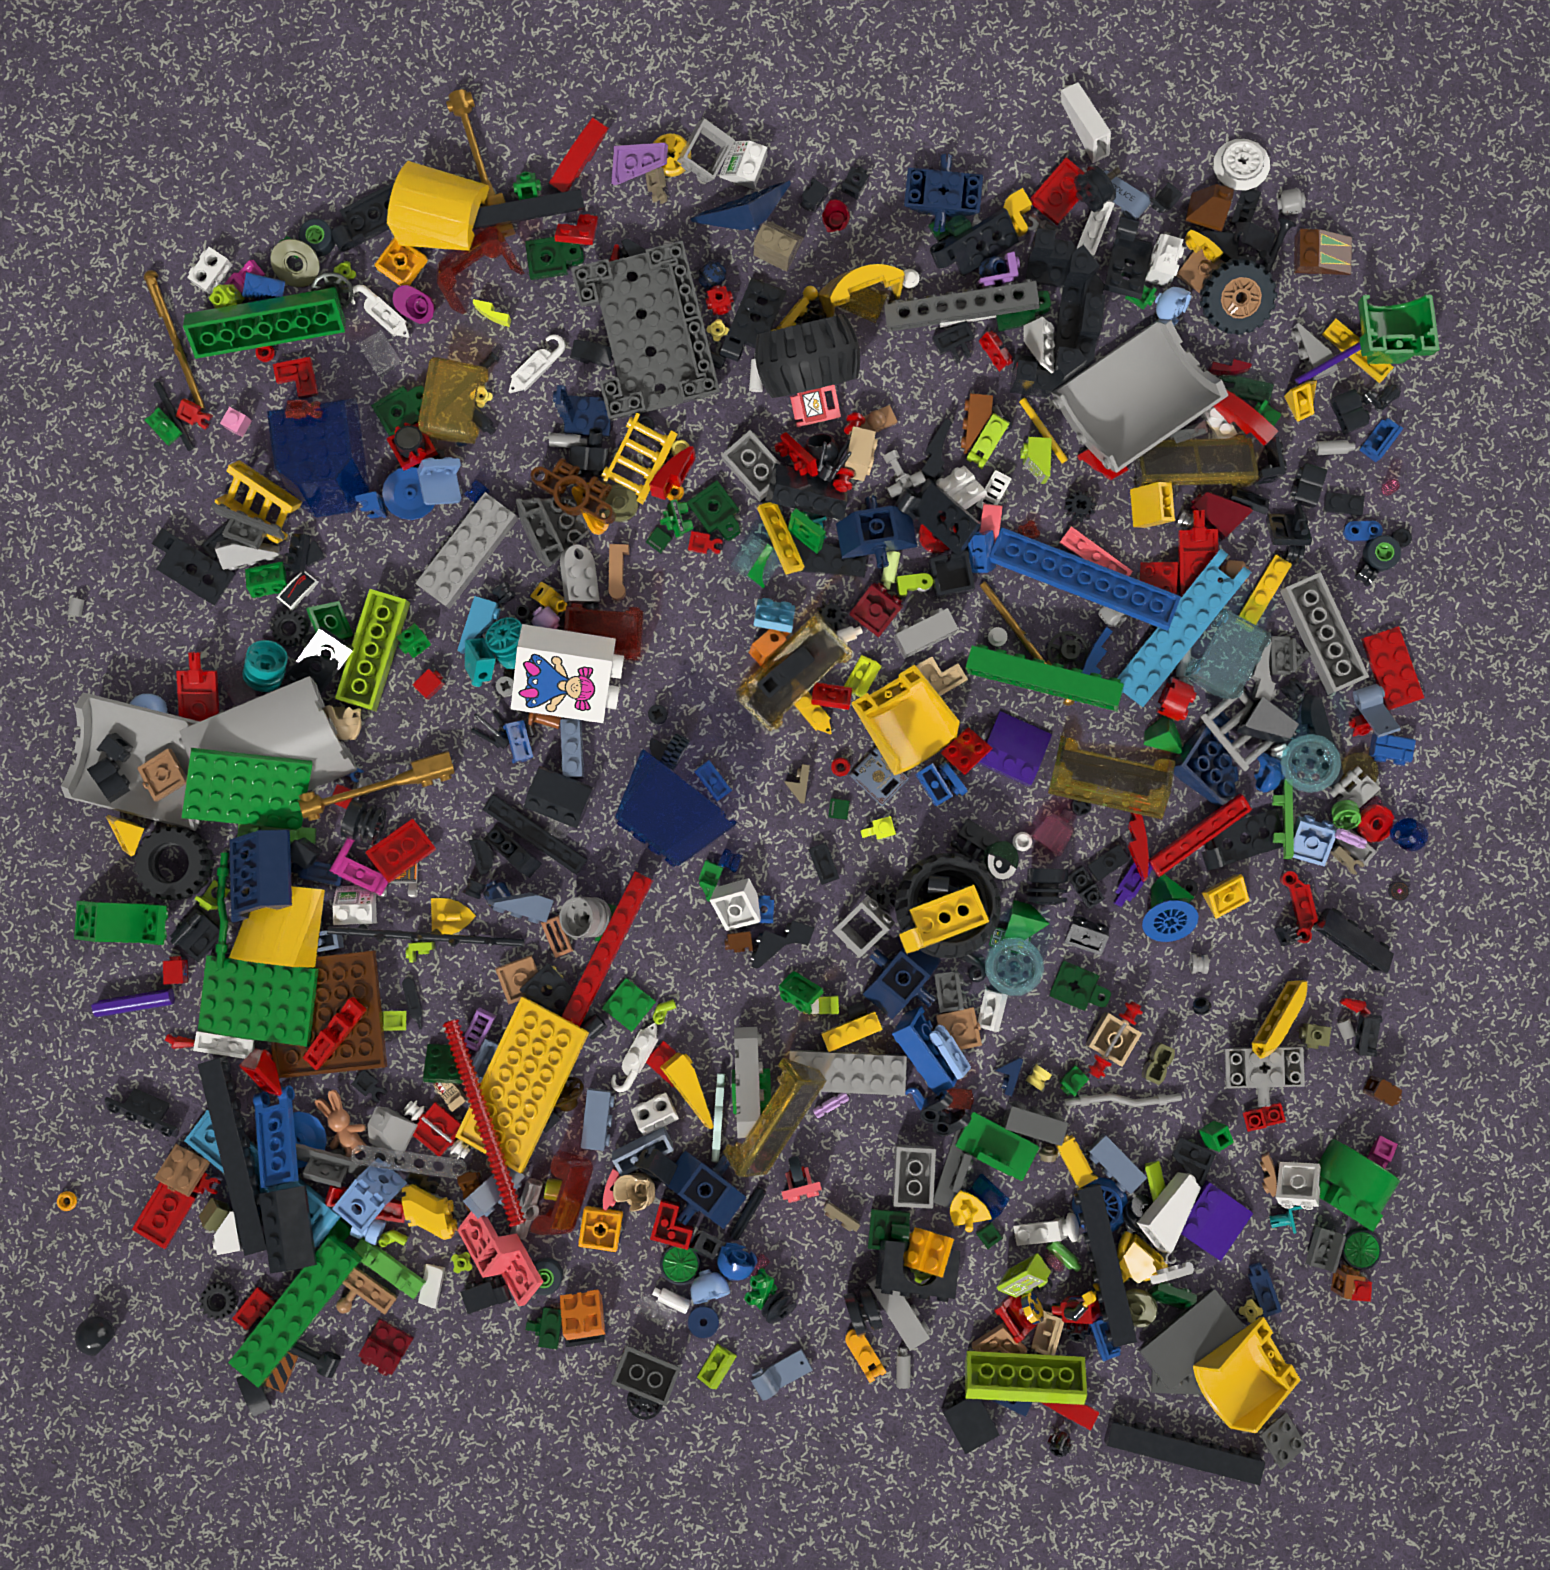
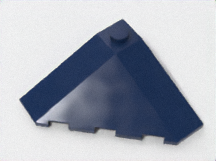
(746, 211)
(1208, 765)

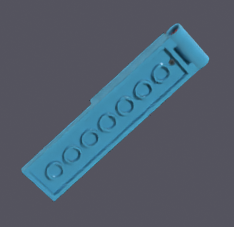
(204, 1142)

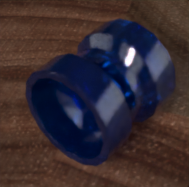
(476, 491)
(726, 858)

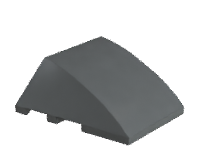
(551, 528)

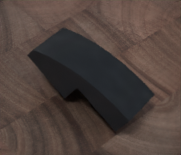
(591, 352)
(1085, 887)
(254, 1397)

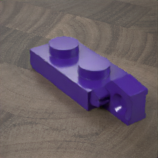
(1129, 885)

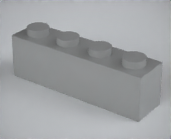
(902, 1316)

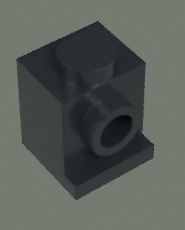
(852, 187)
(814, 196)
(115, 747)
(713, 1245)

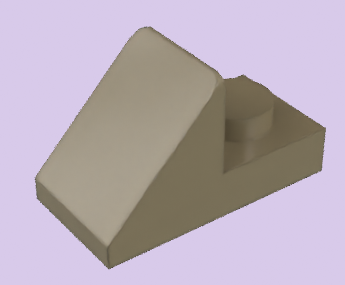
(799, 789)

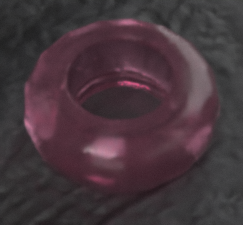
(1053, 1262)

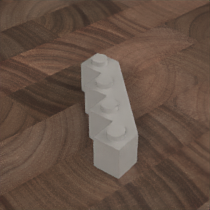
(747, 1078)

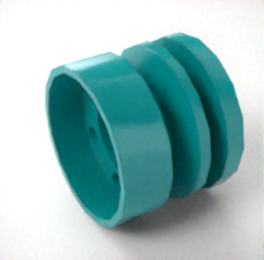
(503, 640)
(264, 666)

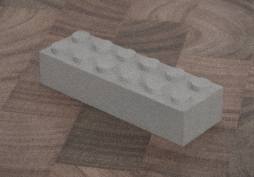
(467, 550)
(1324, 633)
(857, 1071)

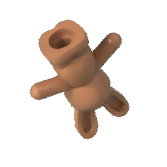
(340, 1122)

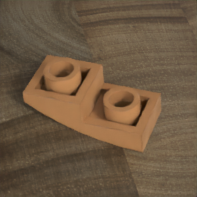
(1270, 1179)

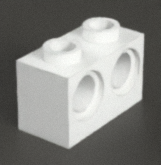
(214, 273)
(656, 1118)

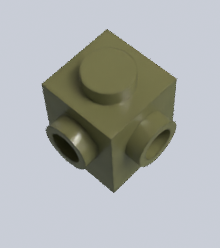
(1315, 1035)
(214, 1214)

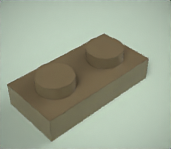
(834, 1212)

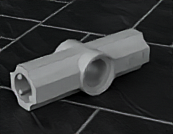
(529, 1206)

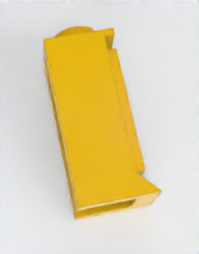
(1076, 1161)

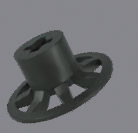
(333, 280)
(1068, 650)

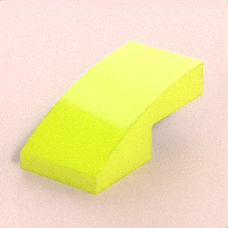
(487, 310)

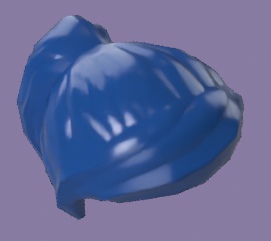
(1269, 773)

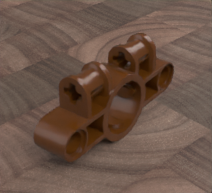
(557, 481)

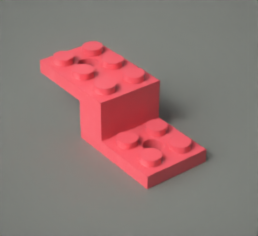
(500, 1256)

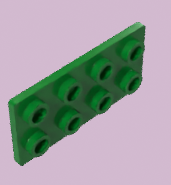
(997, 1146)

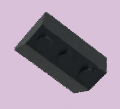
(558, 797)

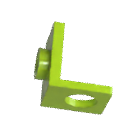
(207, 901)

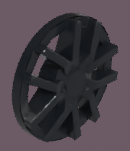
(644, 1403)

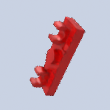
(800, 457)

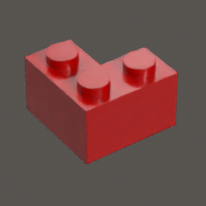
(667, 1230)

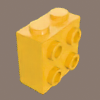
(1152, 504)

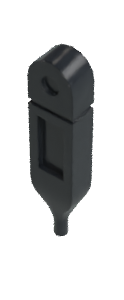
(413, 1000)

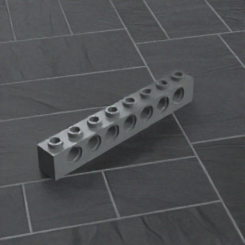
(971, 311)

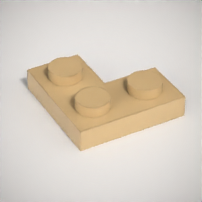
(941, 681)

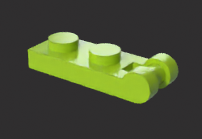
(988, 440)

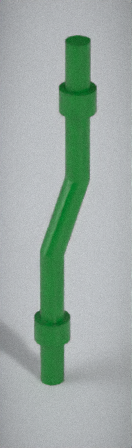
(221, 947)

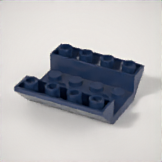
(263, 872)

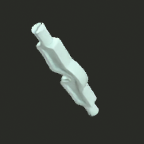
(718, 1117)

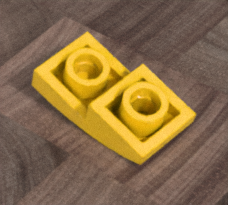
(1197, 241)

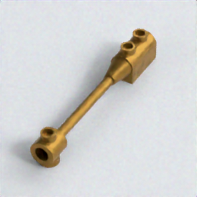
(461, 105)
(422, 773)

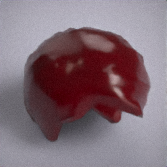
(835, 216)

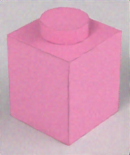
(235, 422)

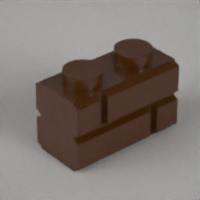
(1383, 1091)

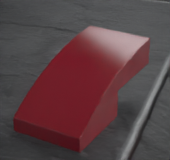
(1234, 368)

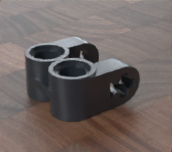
(943, 1120)

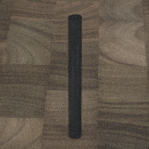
(172, 413)

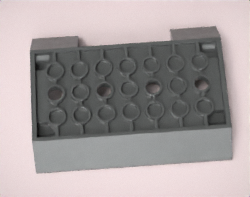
(671, 327)

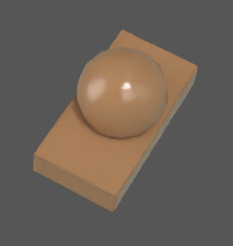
(879, 419)

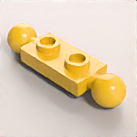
(809, 294)

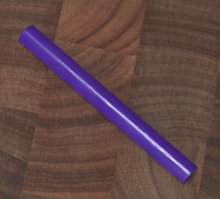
(1327, 364)

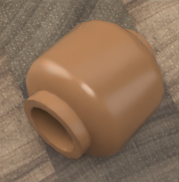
(1233, 567)

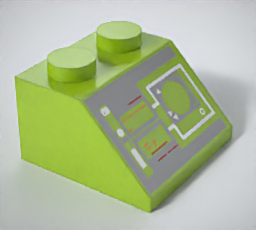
(1037, 457)
(1024, 1276)

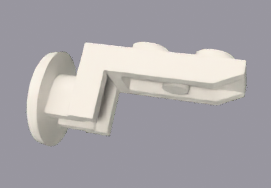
(1048, 1231)

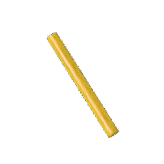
(1043, 430)

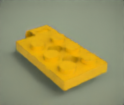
(929, 927)

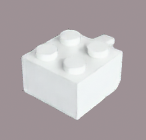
(1164, 260)

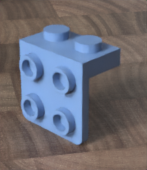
(439, 480)

